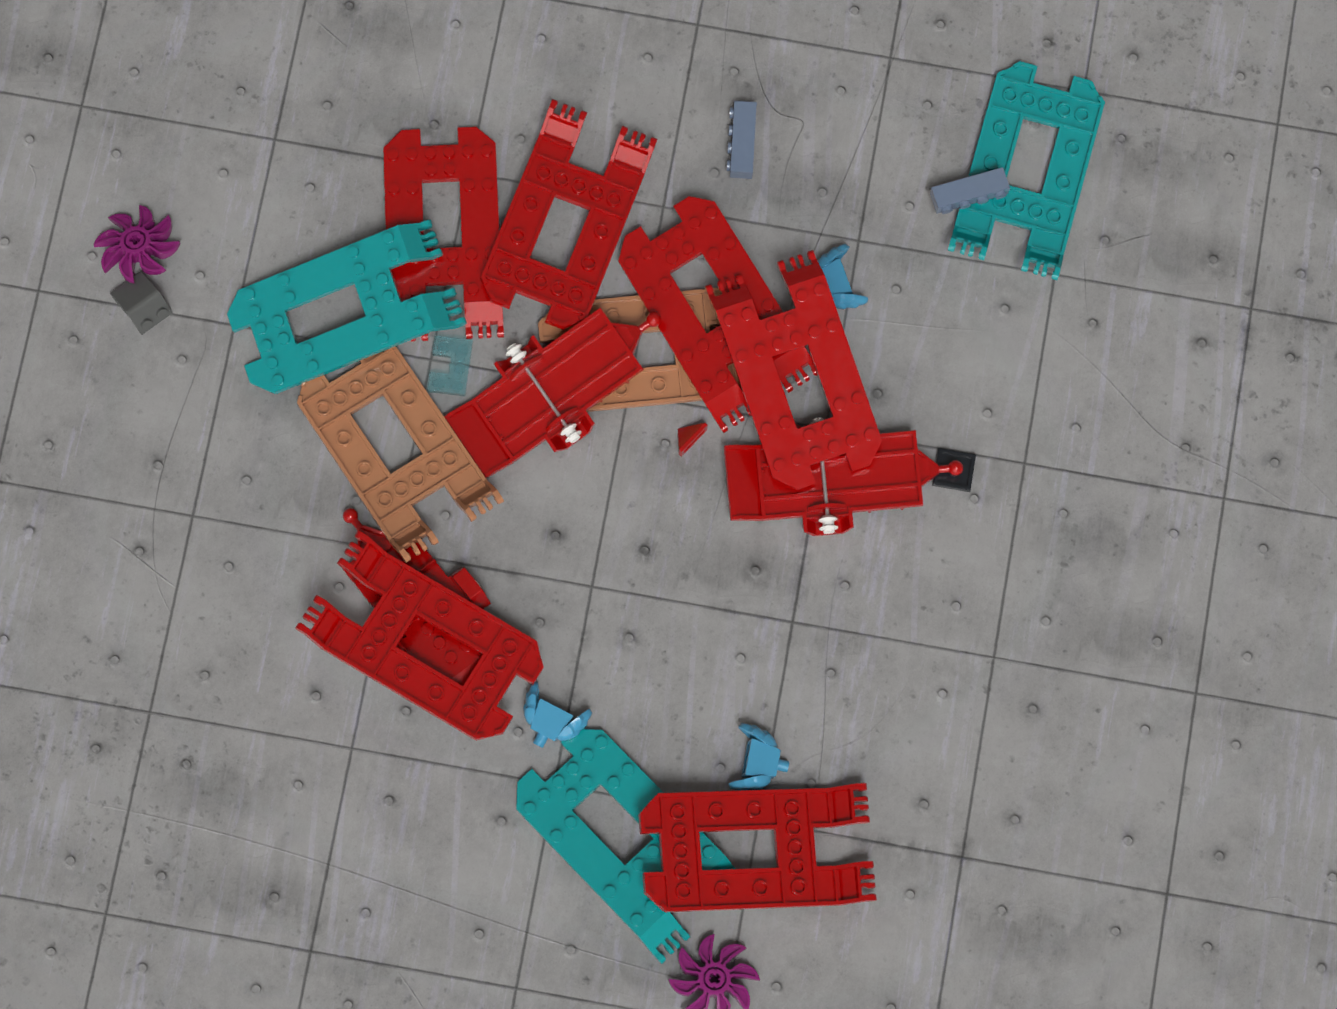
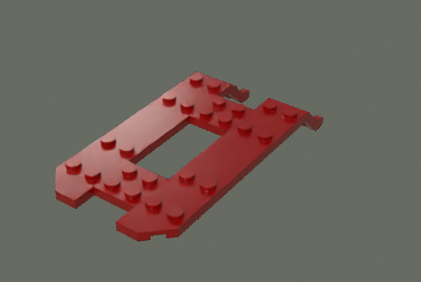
(475, 167)
(550, 177)
(810, 323)
(702, 353)
(412, 594)
(788, 812)

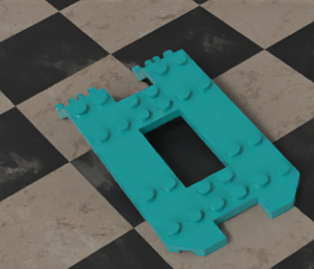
(1052, 211)
(386, 318)
(550, 812)

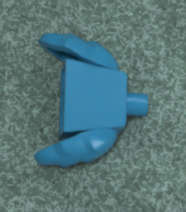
(837, 279)
(551, 720)
(760, 760)

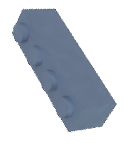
(742, 139)
(969, 190)

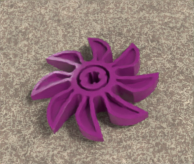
(136, 244)
(713, 969)

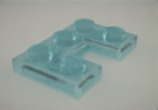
(460, 353)

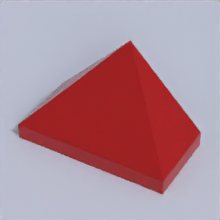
(689, 435)

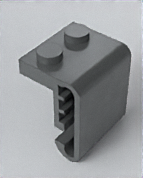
(141, 303)

